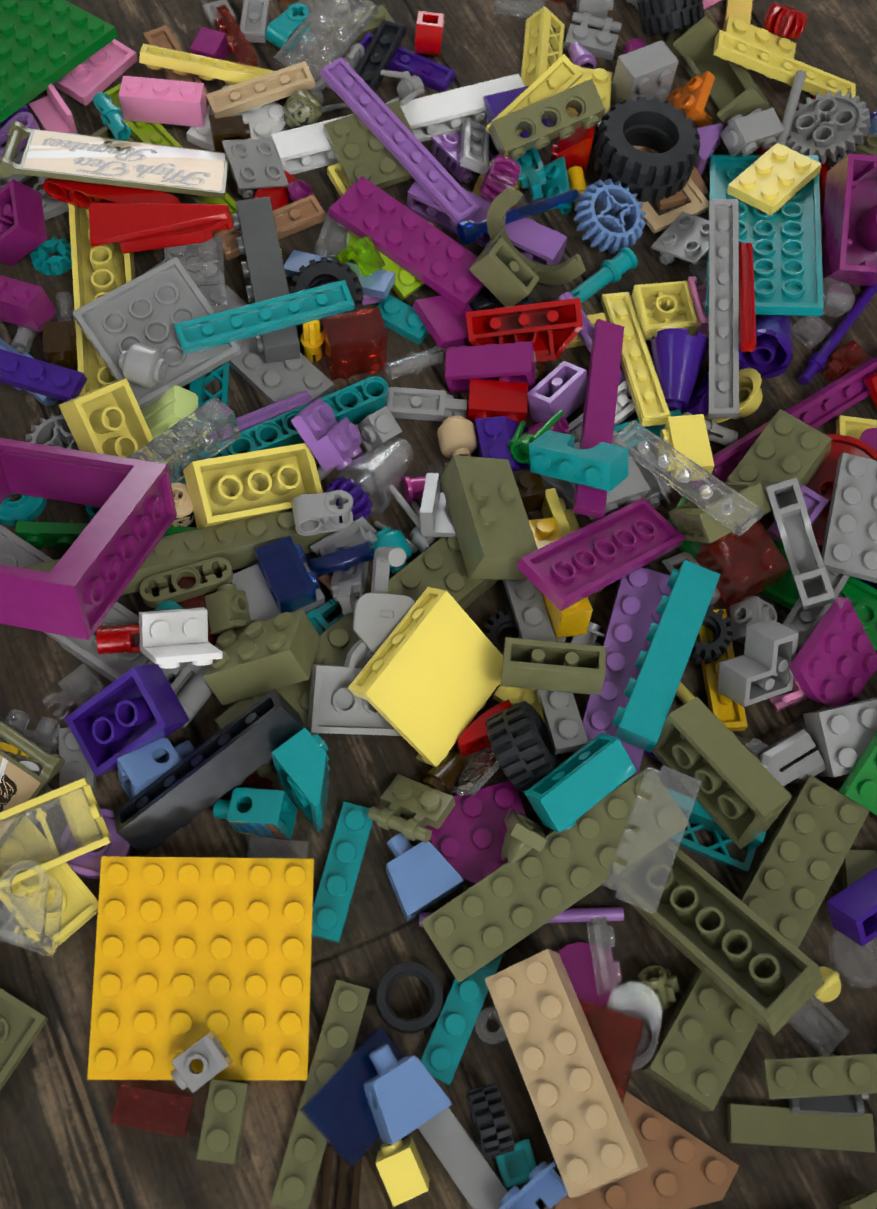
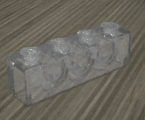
(192, 438)

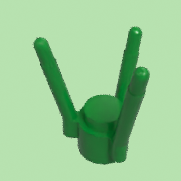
(520, 443)

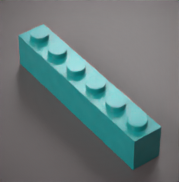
(666, 656)

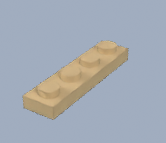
(260, 90)

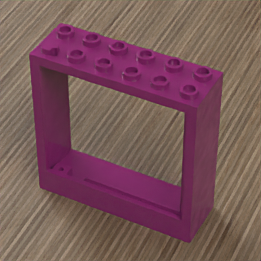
(107, 554)

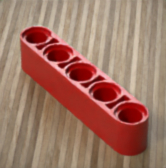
(85, 193)

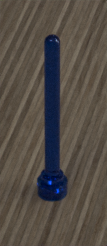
(470, 230)

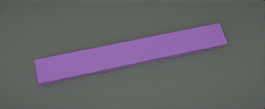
(399, 141)

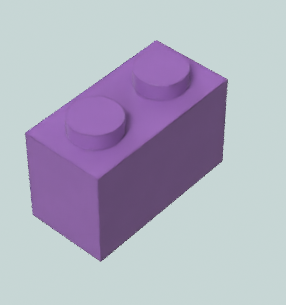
(559, 390)

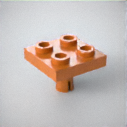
(693, 98)

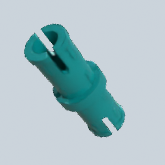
(111, 116)

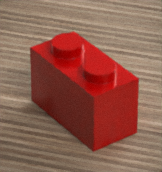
(497, 399)

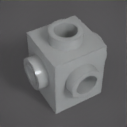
(748, 612)

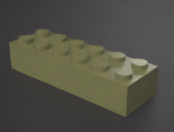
(733, 945)

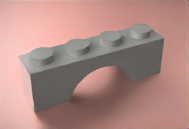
(800, 544)

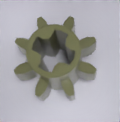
(661, 982)

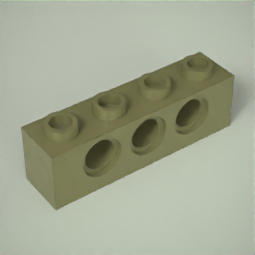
(582, 98)

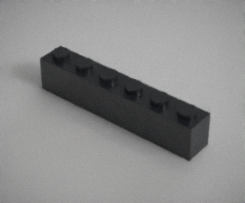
(207, 773)

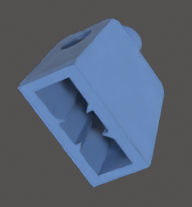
(148, 763)
(419, 876)
(402, 1095)

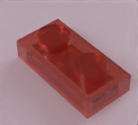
(152, 1111)

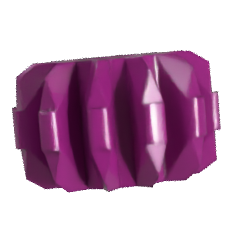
(500, 175)

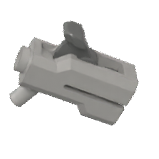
(788, 758)

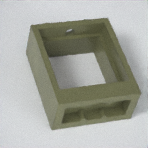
(701, 527)

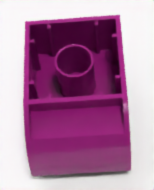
(851, 221)

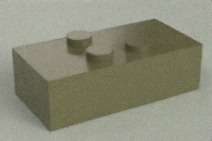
(487, 517)
(734, 782)

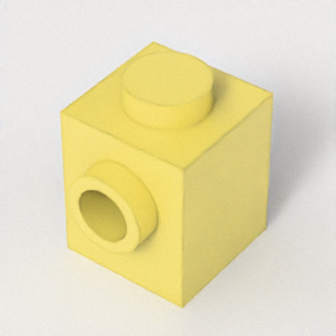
(402, 1170)

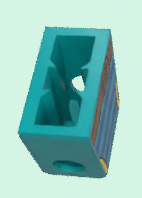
(258, 812)

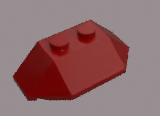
(546, 324)

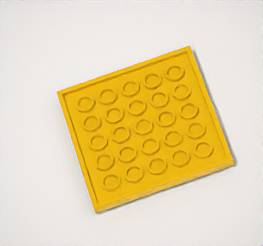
(200, 952)

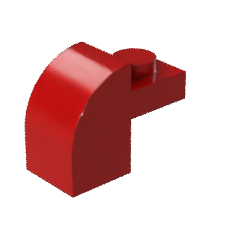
(429, 33)

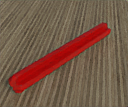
(747, 316)

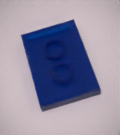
(341, 1105)

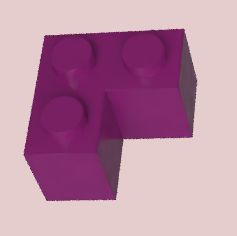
(20, 222)

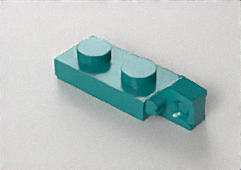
(532, 173)

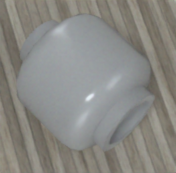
(143, 365)

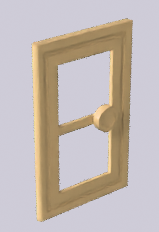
(697, 206)

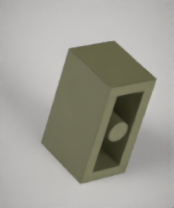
(224, 1122)

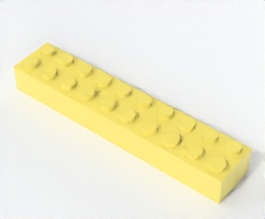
(94, 273)

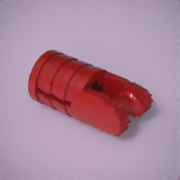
(117, 639)

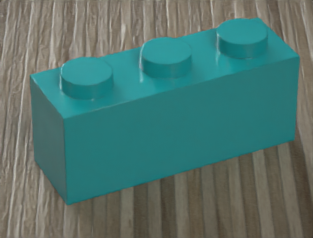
(580, 782)

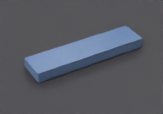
(375, 285)

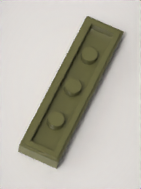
(800, 1130)

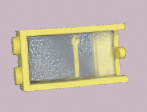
(52, 829)

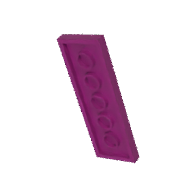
(408, 241)
(600, 553)

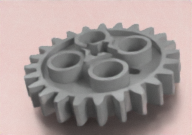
(829, 126)

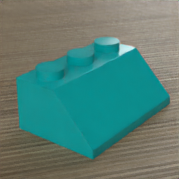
(304, 774)

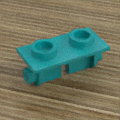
(557, 183)

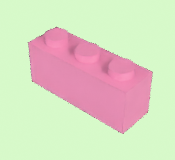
(163, 101)

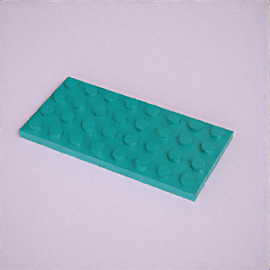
(784, 244)

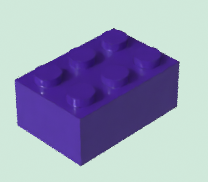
(126, 717)

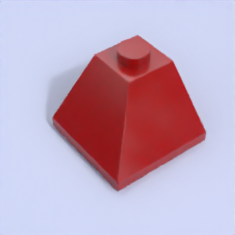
(575, 148)

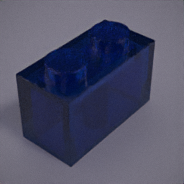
(286, 574)

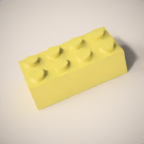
(250, 483)

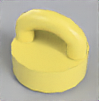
(831, 986)

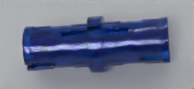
(342, 559)

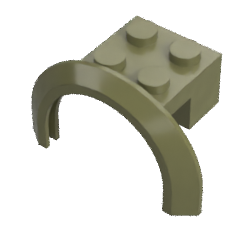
(506, 270)

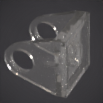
(27, 919)

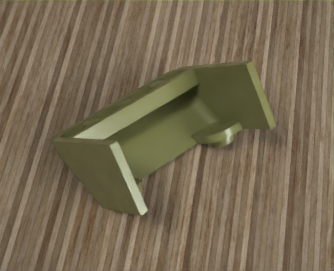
(733, 86)

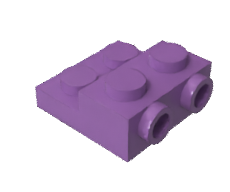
(328, 440)

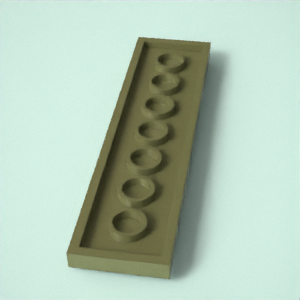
(535, 888)

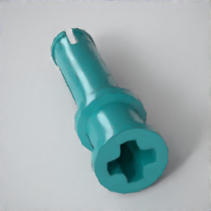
(609, 272)

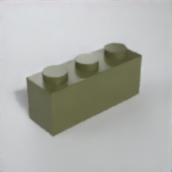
(553, 666)

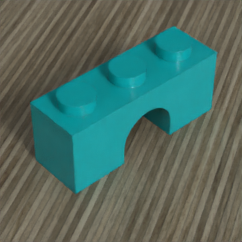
(597, 467)

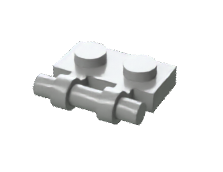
(597, 42)

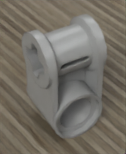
(319, 512)

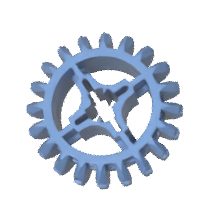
(610, 202)

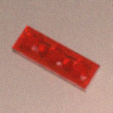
(235, 38)

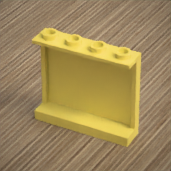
(431, 675)

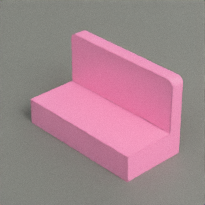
(53, 112)

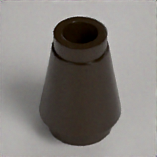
(446, 774)

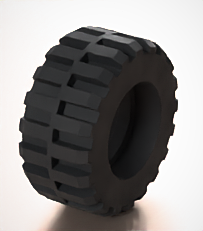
(653, 126)

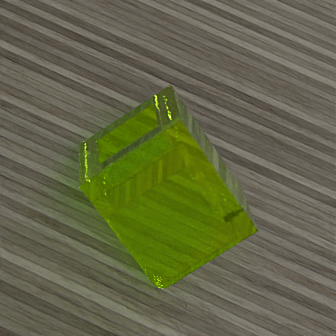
(364, 254)

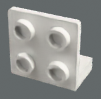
(177, 637)

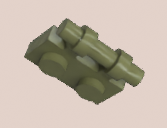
(414, 800)

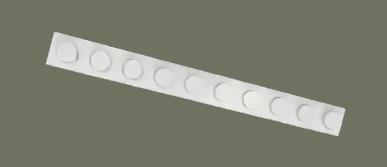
(428, 116)

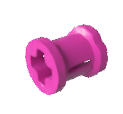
(413, 488)

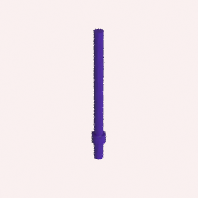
(819, 359)

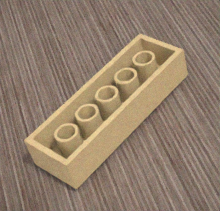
(565, 1074)

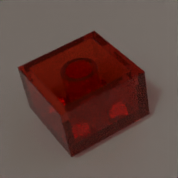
(355, 343)
(745, 563)

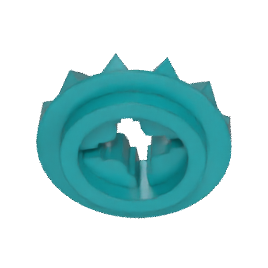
(56, 264)

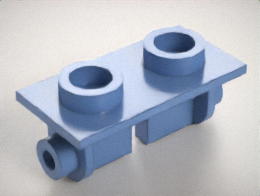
(544, 1185)

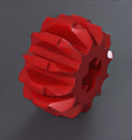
(785, 21)

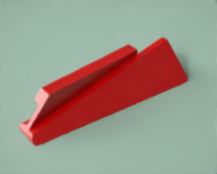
(155, 224)

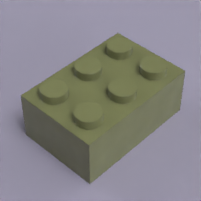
(783, 453)
(263, 657)

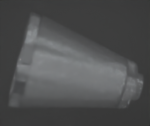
(380, 469)

